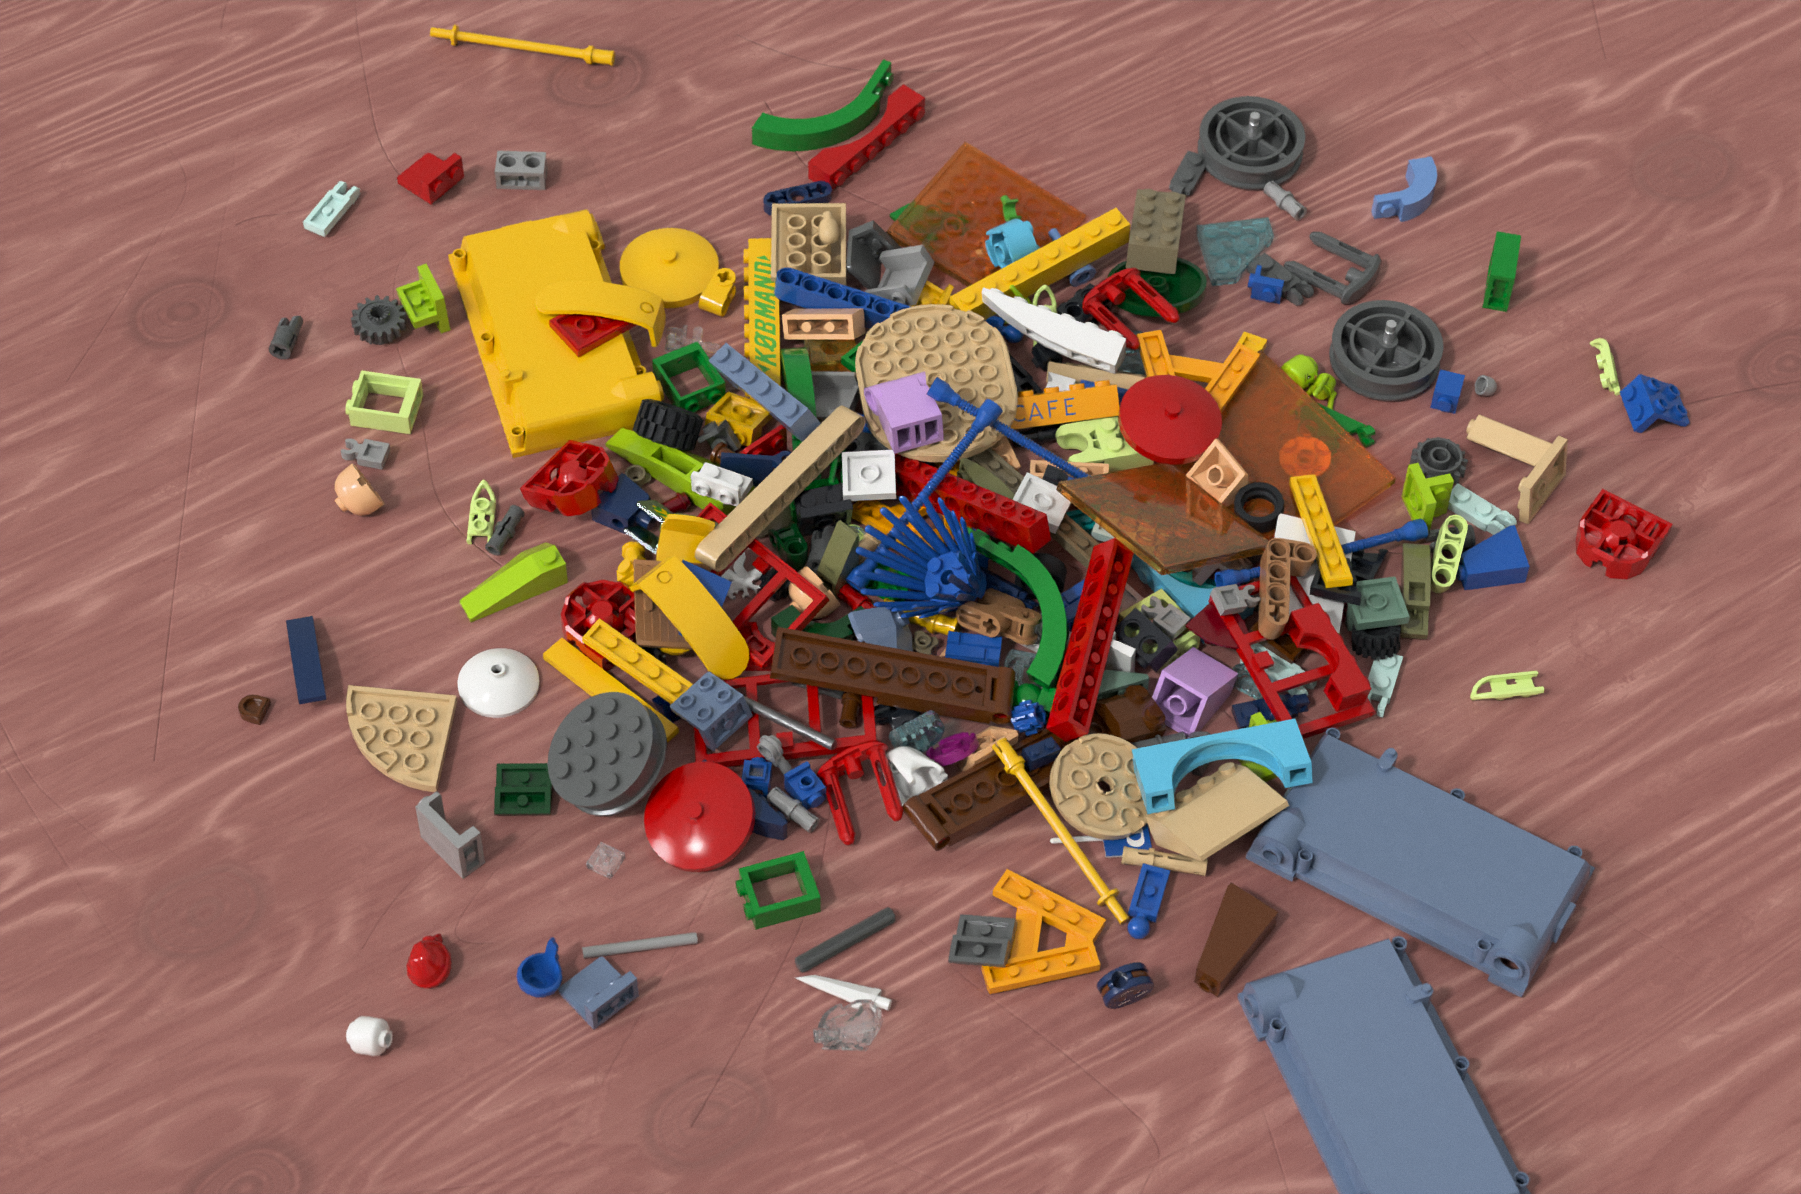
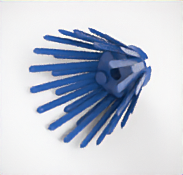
(945, 574)

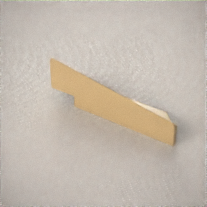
(1090, 373)

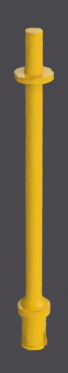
(589, 54)
(1015, 765)

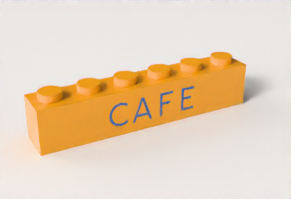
(1066, 405)

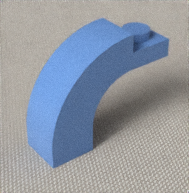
(1415, 199)

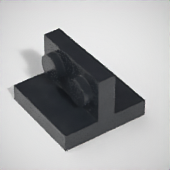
(821, 508)

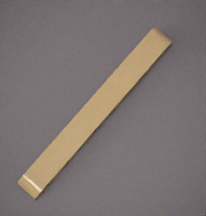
(779, 488)

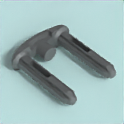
(1359, 281)

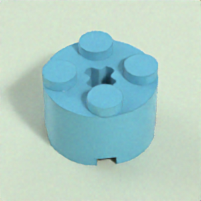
(1010, 242)

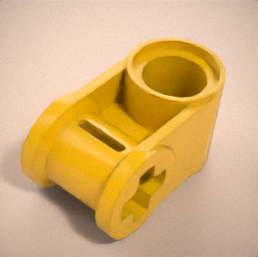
(719, 292)

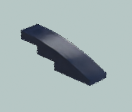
(306, 660)

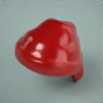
(429, 962)

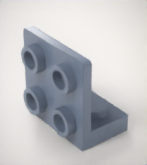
(713, 709)
(599, 991)

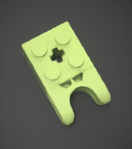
(1100, 443)

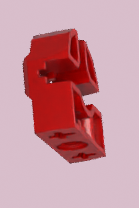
(569, 489)
(1606, 525)
(601, 599)

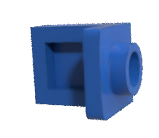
(1264, 287)

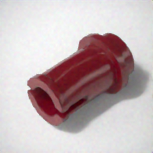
(677, 503)

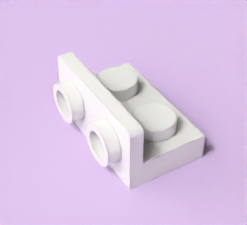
(721, 484)

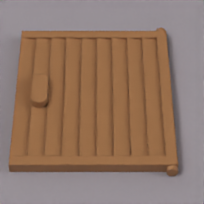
(651, 624)

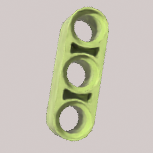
(1453, 543)

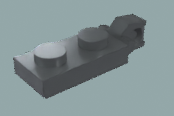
(1188, 174)

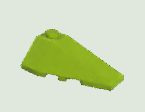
(518, 580)

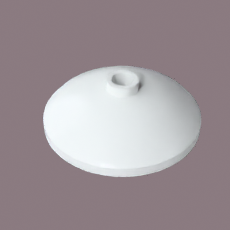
(502, 692)

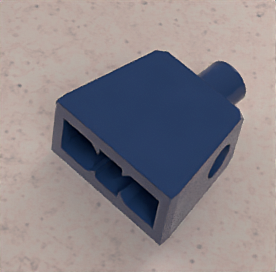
(619, 507)

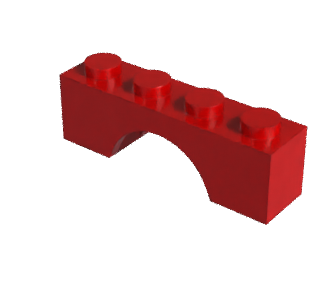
(1313, 630)

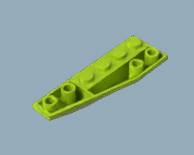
(665, 464)

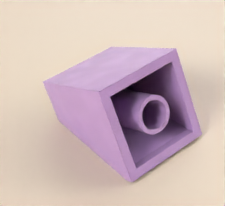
(1193, 690)

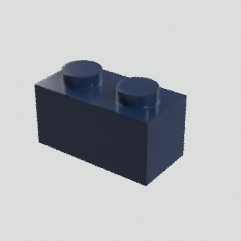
(1040, 753)

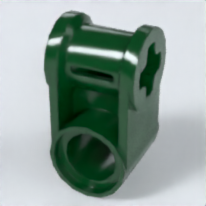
(790, 545)

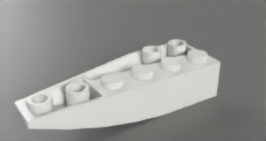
(1060, 332)

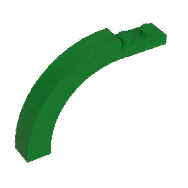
(825, 130)
(798, 381)
(1055, 627)

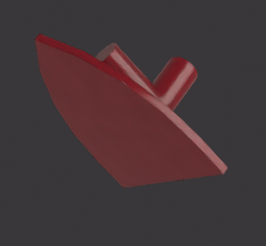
(1212, 629)

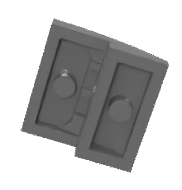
(983, 940)

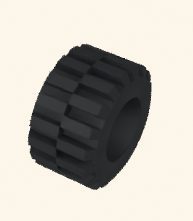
(668, 424)

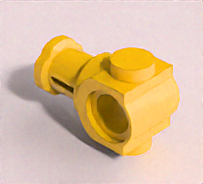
(625, 570)

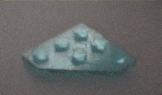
(1232, 247)

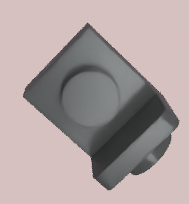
(720, 432)

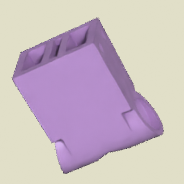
(906, 412)

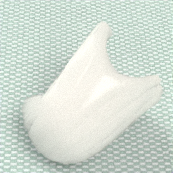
(913, 772)

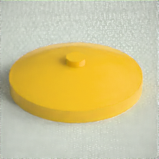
(670, 265)

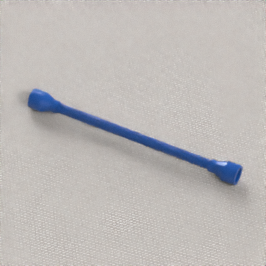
(943, 392)
(986, 415)
(1411, 531)

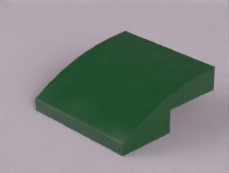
(523, 789)

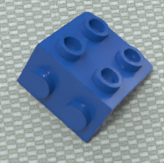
(1652, 399)

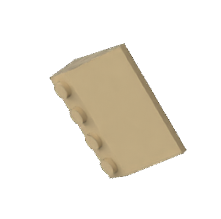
(798, 243)
(1215, 812)

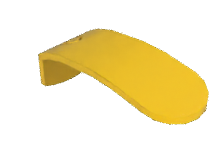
(606, 301)
(680, 539)
(696, 617)

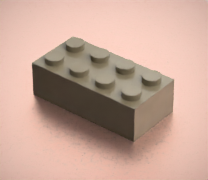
(1155, 231)

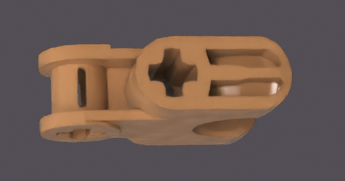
(1000, 615)

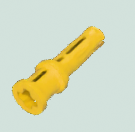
(936, 623)

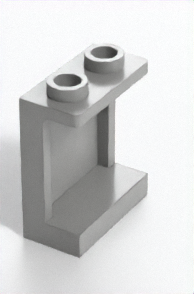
(904, 274)
(834, 390)
(460, 852)

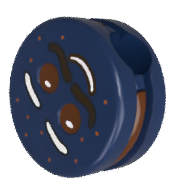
(1125, 985)

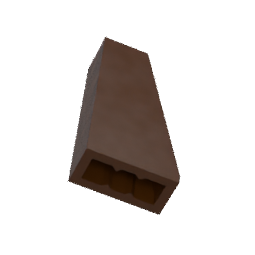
(1234, 937)

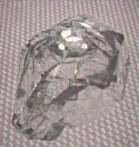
(849, 1026)

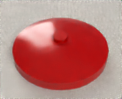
(1169, 419)
(699, 816)

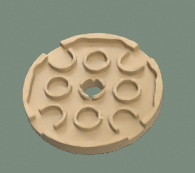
(1081, 800)

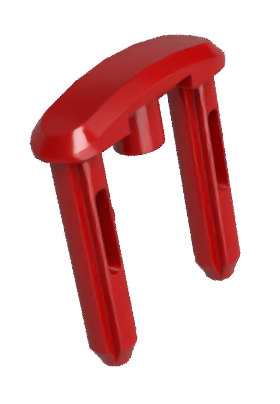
(1113, 289)
(850, 760)

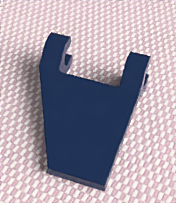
(752, 465)

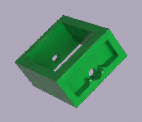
(1501, 271)
(690, 357)
(785, 910)

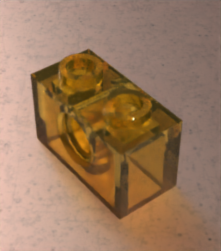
(827, 353)

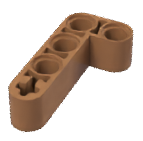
(1277, 563)

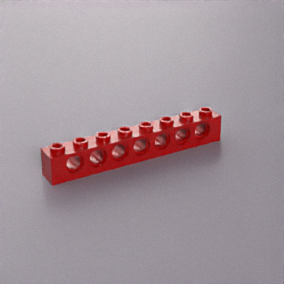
(977, 505)
(1090, 640)

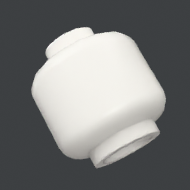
(369, 1035)

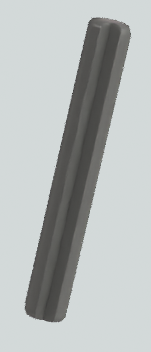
(845, 939)

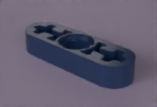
(813, 189)

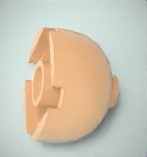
(356, 492)
(802, 601)

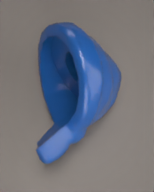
(541, 972)

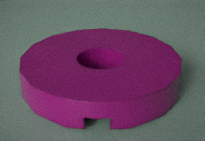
(953, 748)

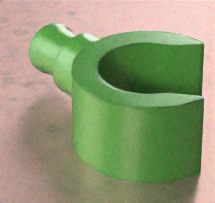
(1009, 208)

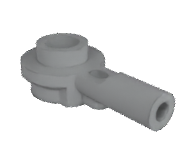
(771, 749)

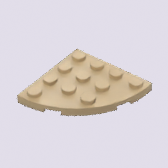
(402, 732)

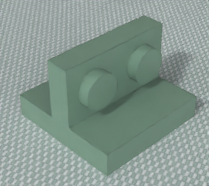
(1379, 607)

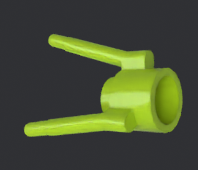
(1324, 388)

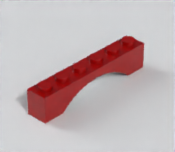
(840, 162)

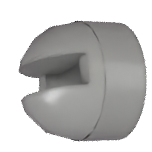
(1485, 385)

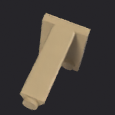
(1545, 456)

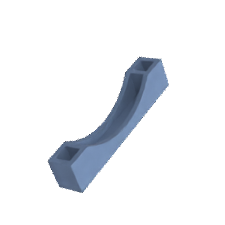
(764, 391)

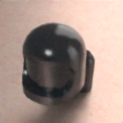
(888, 715)

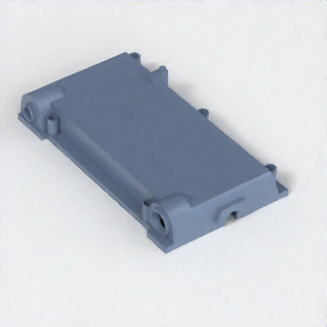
(1424, 861)
(1379, 1077)

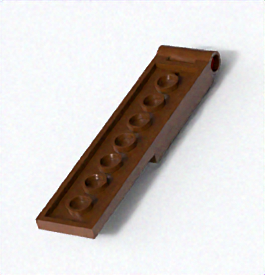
(896, 676)
(981, 794)

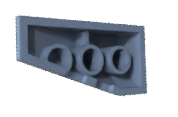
(882, 628)

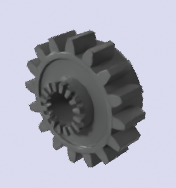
(379, 320)
(1440, 457)

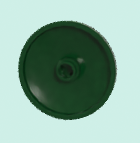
(1182, 290)

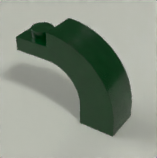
(840, 629)

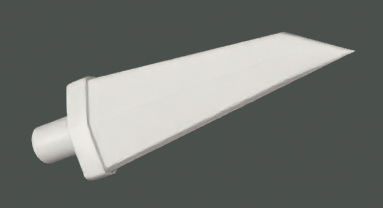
(847, 991)

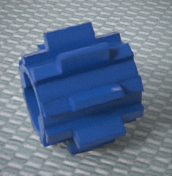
(1028, 717)

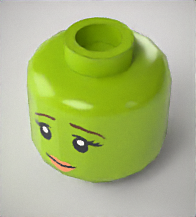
(1301, 370)

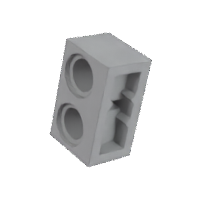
(521, 170)

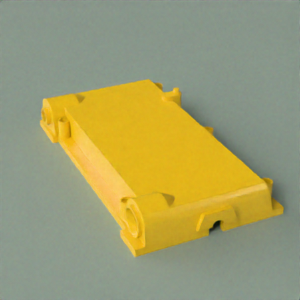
(534, 377)

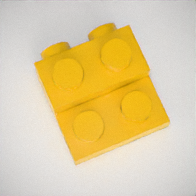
(743, 416)

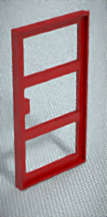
(784, 572)
(1258, 662)
(790, 749)

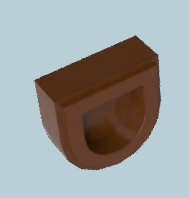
(254, 708)

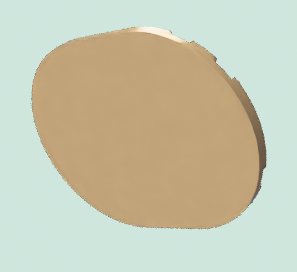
(947, 346)

